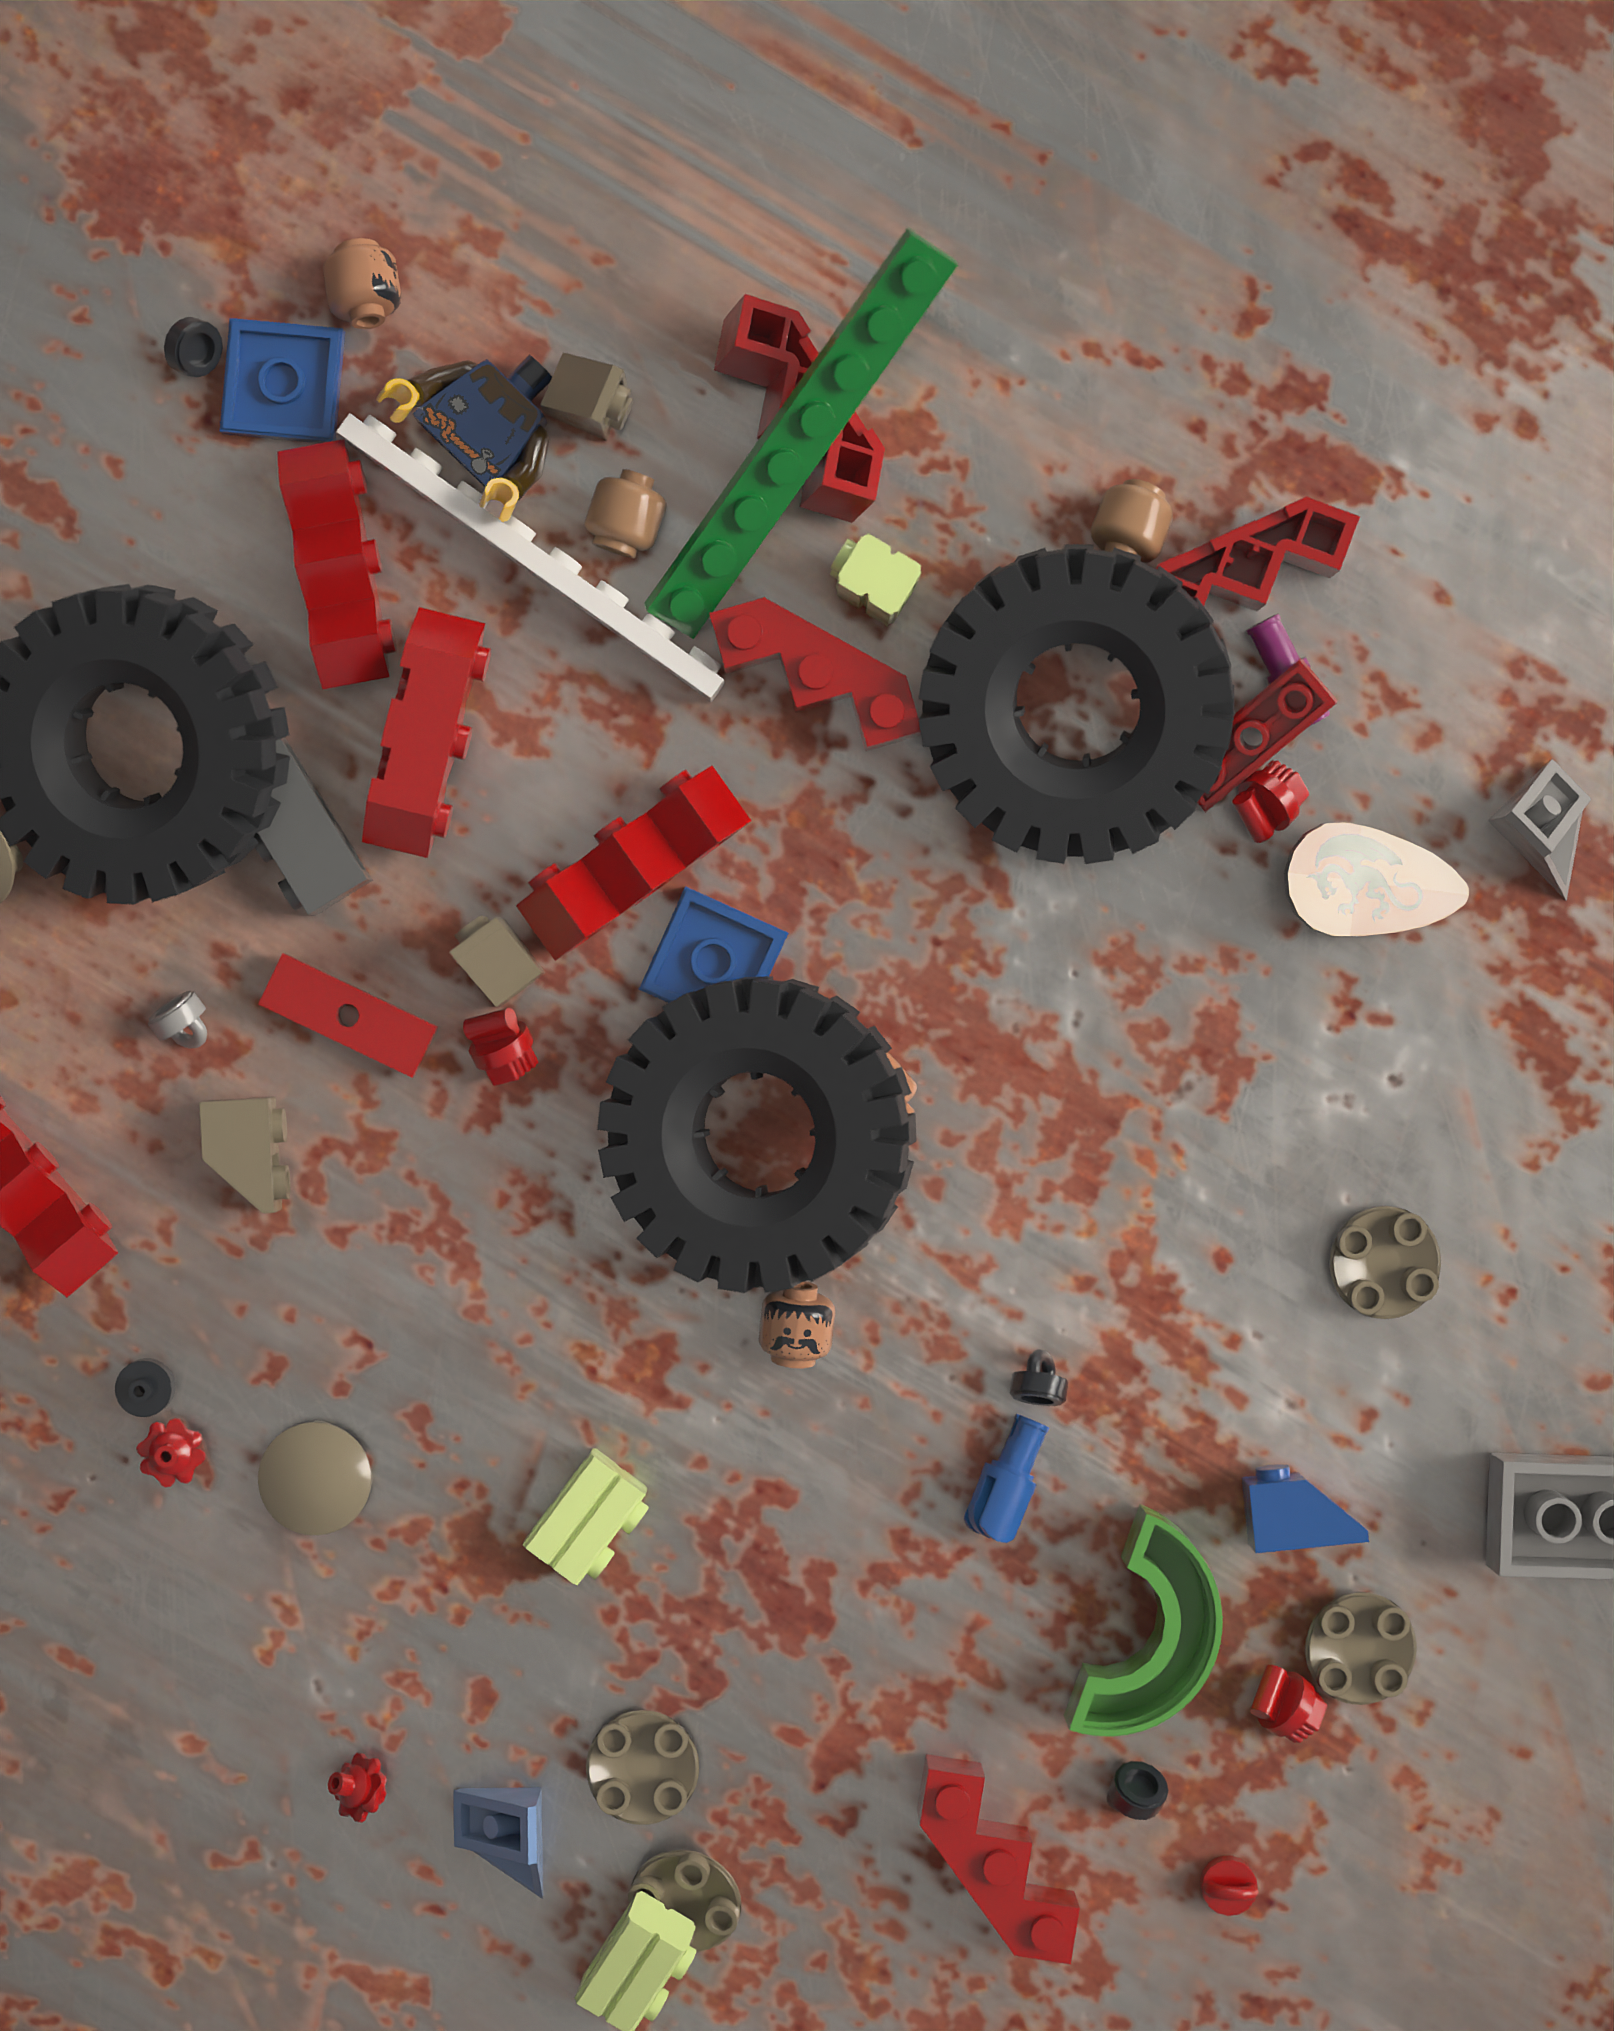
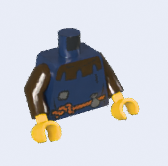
(482, 422)

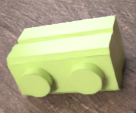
(875, 577)
(586, 1518)
(636, 1963)

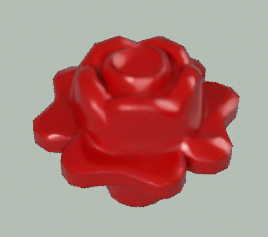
(171, 1452)
(358, 1787)

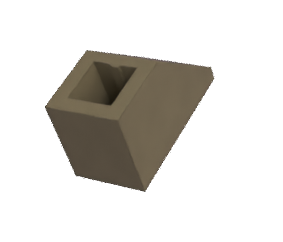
(588, 395)
(495, 959)
(243, 1148)

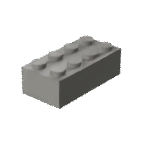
(1551, 1516)

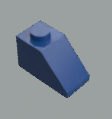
(1293, 1514)

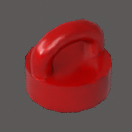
(1228, 1885)

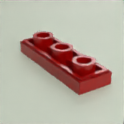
(1280, 715)
(316, 1003)

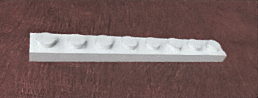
(514, 541)

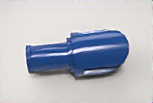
(1007, 1484)

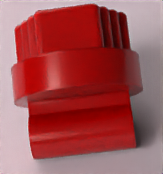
(1270, 800)
(500, 1045)
(1288, 1704)

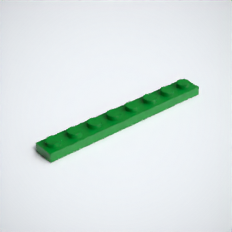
(801, 432)

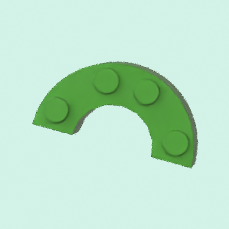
(1180, 1650)

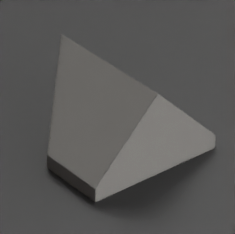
(1545, 823)

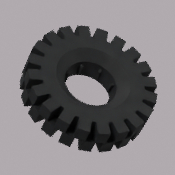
(226, 731)
(1088, 803)
(663, 1154)

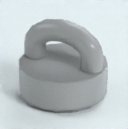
(178, 1014)

